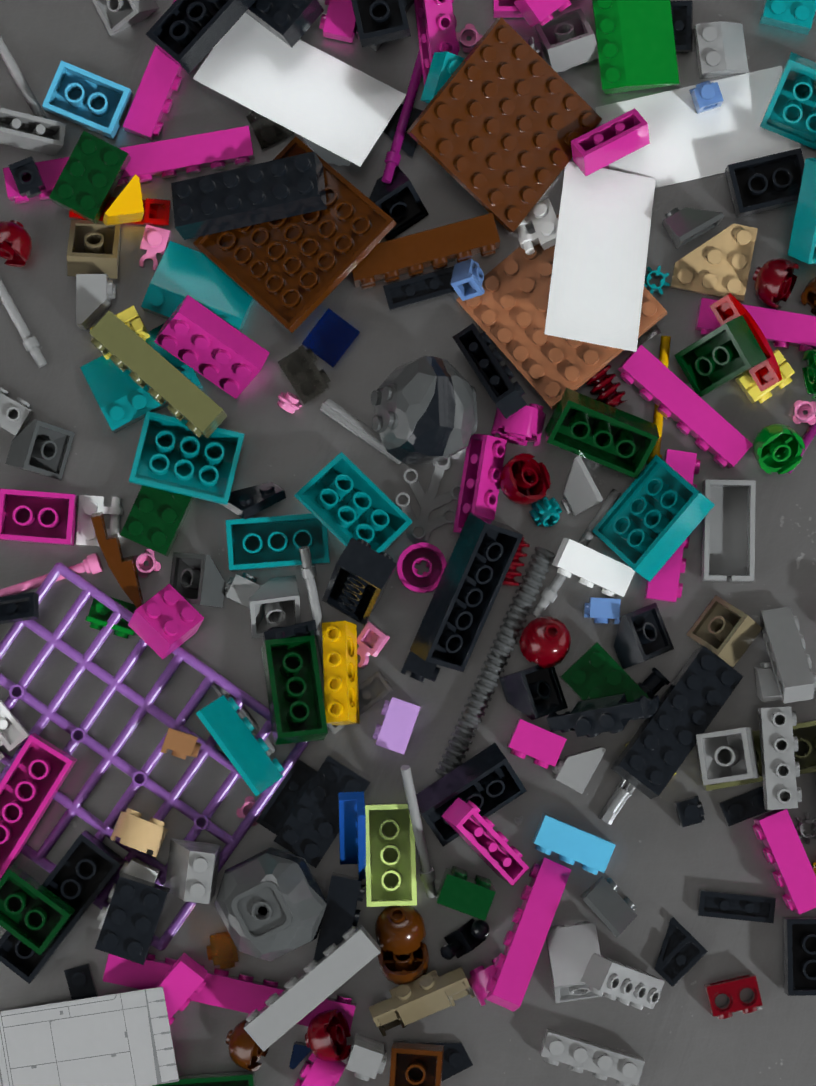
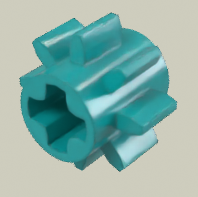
(656, 274)
(545, 512)

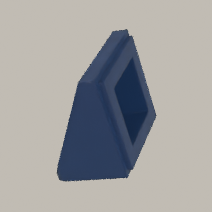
(299, 1052)

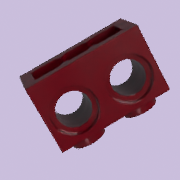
(732, 988)

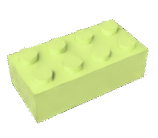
(390, 856)

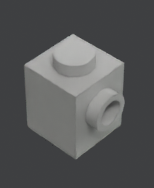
(241, 588)

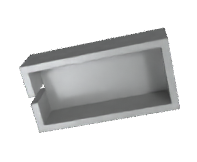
(729, 531)

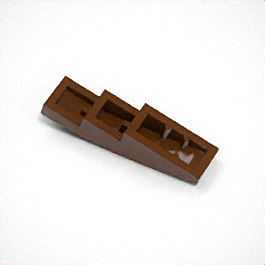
(122, 568)

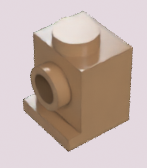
(181, 744)

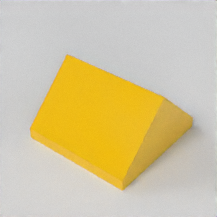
(127, 206)

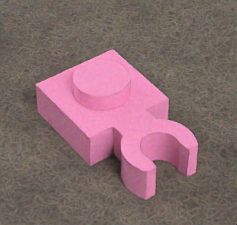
(154, 243)
(370, 642)

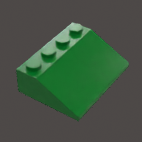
(635, 44)

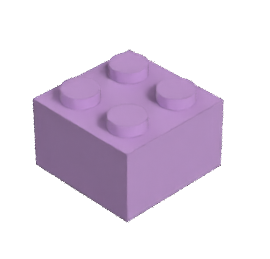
(397, 725)

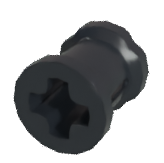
(653, 683)

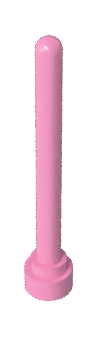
(90, 565)

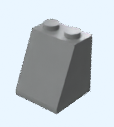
(193, 870)
(569, 955)

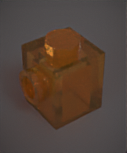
(222, 950)

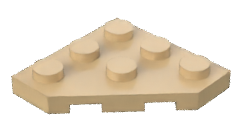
(718, 265)

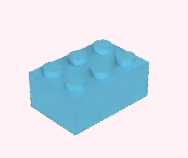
(87, 100)
(573, 844)

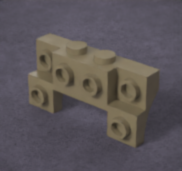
(420, 999)

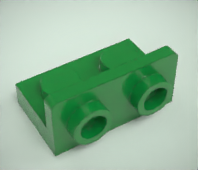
(100, 614)

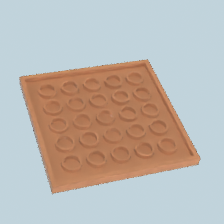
(515, 320)

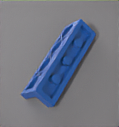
(352, 830)

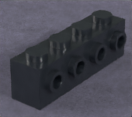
(489, 370)

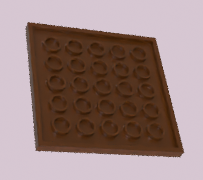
(504, 124)
(304, 257)

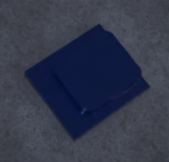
(331, 338)

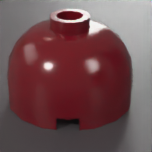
(14, 243)
(775, 281)
(524, 479)
(545, 641)
(328, 1035)

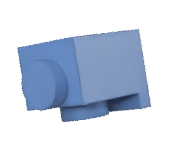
(706, 96)
(470, 276)
(603, 609)

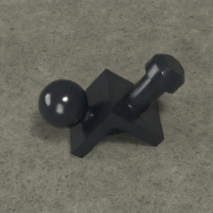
(465, 939)

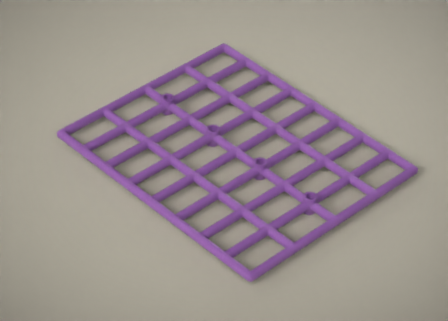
(110, 755)

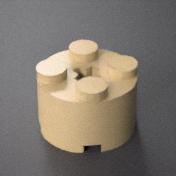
(139, 833)

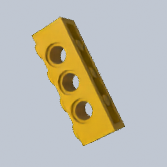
(340, 673)

